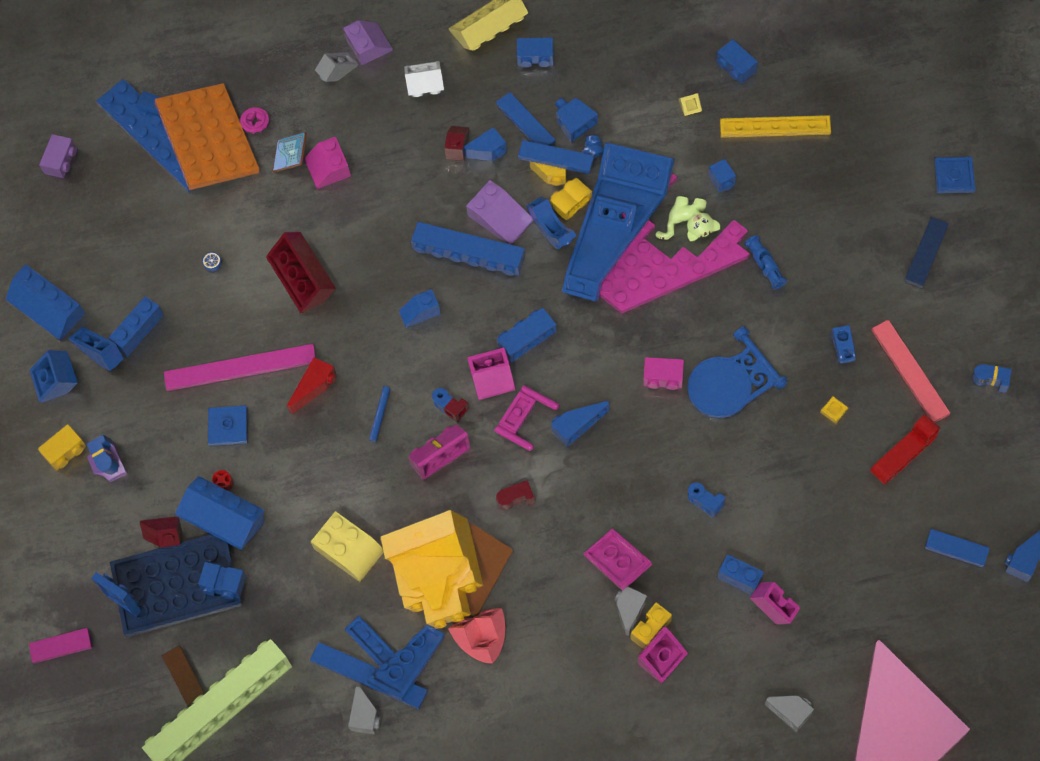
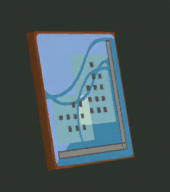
(289, 152)

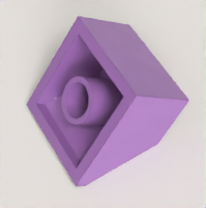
(366, 41)

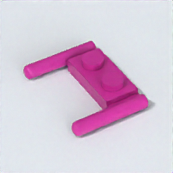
(518, 412)

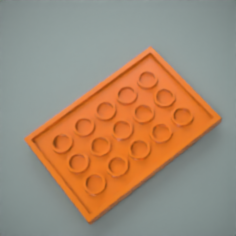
(206, 136)

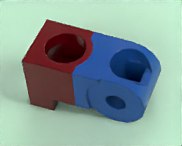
(449, 405)

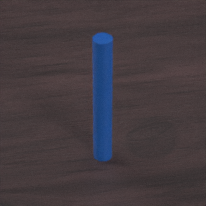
(379, 414)

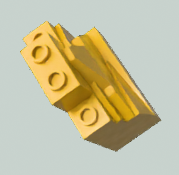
(435, 567)

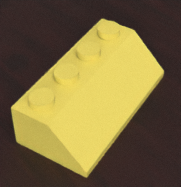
(487, 22)

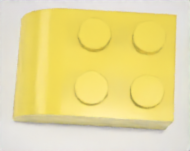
(347, 546)

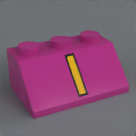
(439, 451)

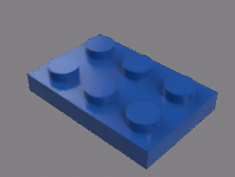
(116, 593)

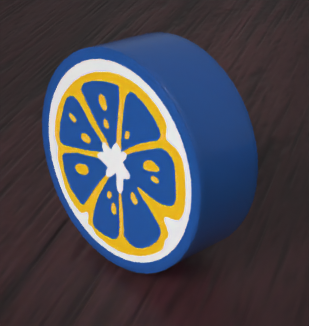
(212, 261)

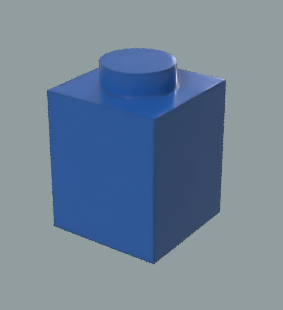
(722, 175)

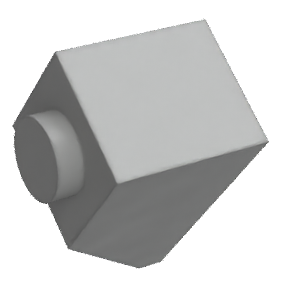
(335, 66)
(629, 607)
(791, 709)
(363, 715)

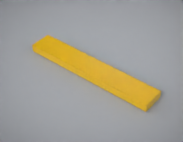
(775, 126)

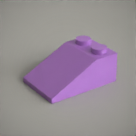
(498, 213)

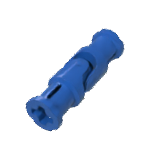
(765, 262)

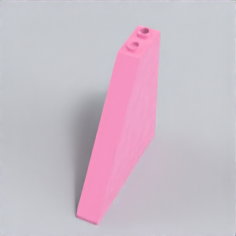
(903, 715)

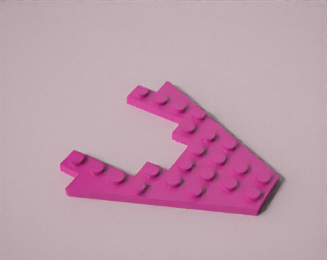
(648, 273)

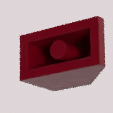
(455, 142)
(162, 531)

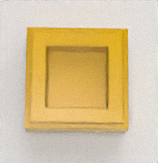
(834, 410)

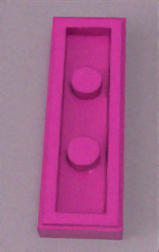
(60, 645)

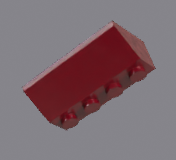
(300, 271)

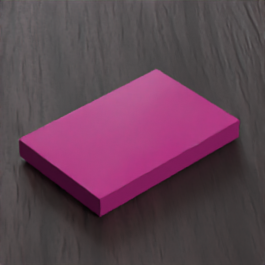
(617, 559)

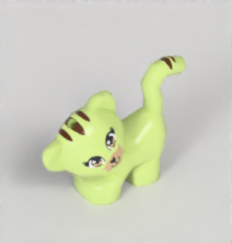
(698, 224)

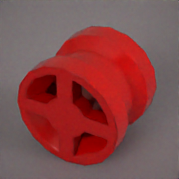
(223, 477)

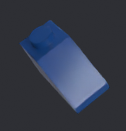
(486, 147)
(420, 308)

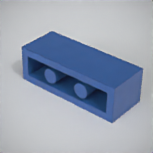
(136, 326)
(526, 334)

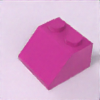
(327, 163)

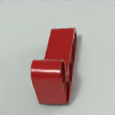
(906, 450)

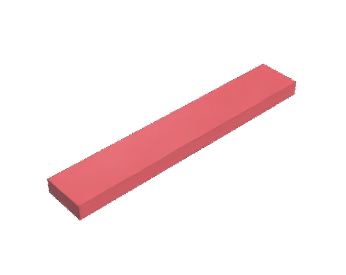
(910, 371)

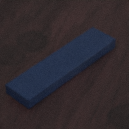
(926, 252)

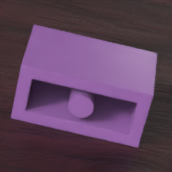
(58, 156)

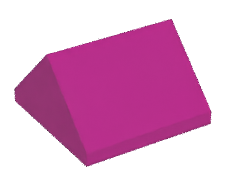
(662, 655)

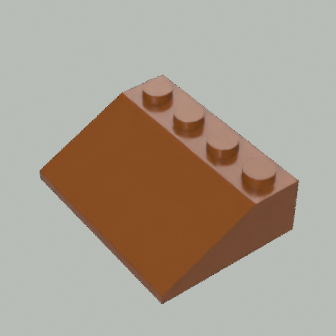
(491, 558)

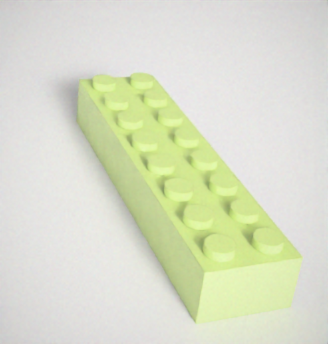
(218, 704)

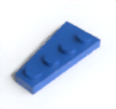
(407, 664)

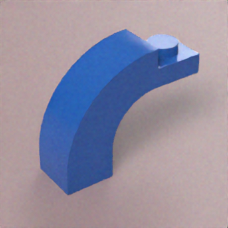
(549, 224)

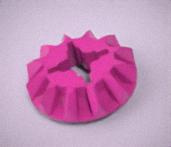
(249, 115)

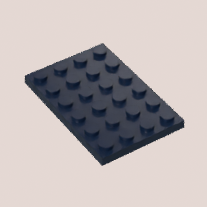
(168, 585)

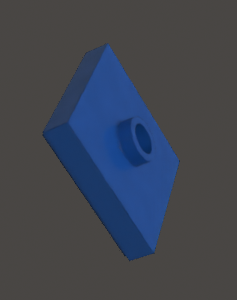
(954, 175)
(227, 425)

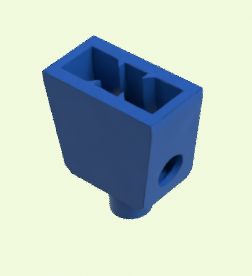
(575, 118)

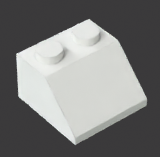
(423, 79)

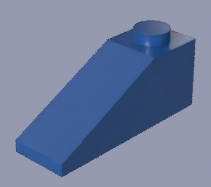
(97, 348)
(576, 422)
(1024, 558)

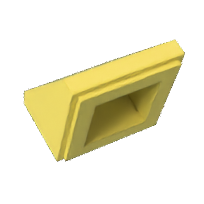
(690, 104)

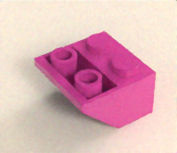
(491, 373)

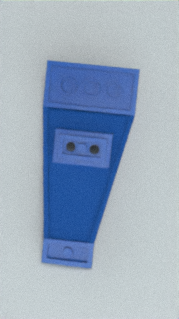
(629, 184)

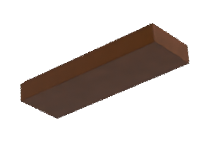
(183, 675)

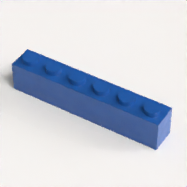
(468, 249)

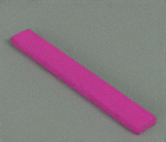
(239, 367)

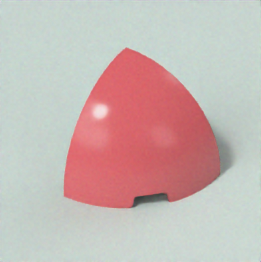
(481, 635)

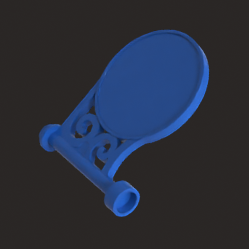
(723, 386)

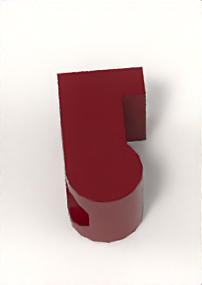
(514, 495)

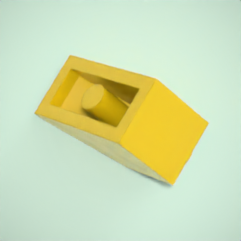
(550, 174)

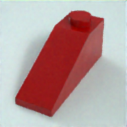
(313, 383)

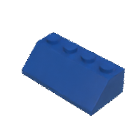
(43, 302)
(220, 512)

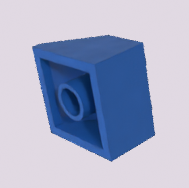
(53, 375)

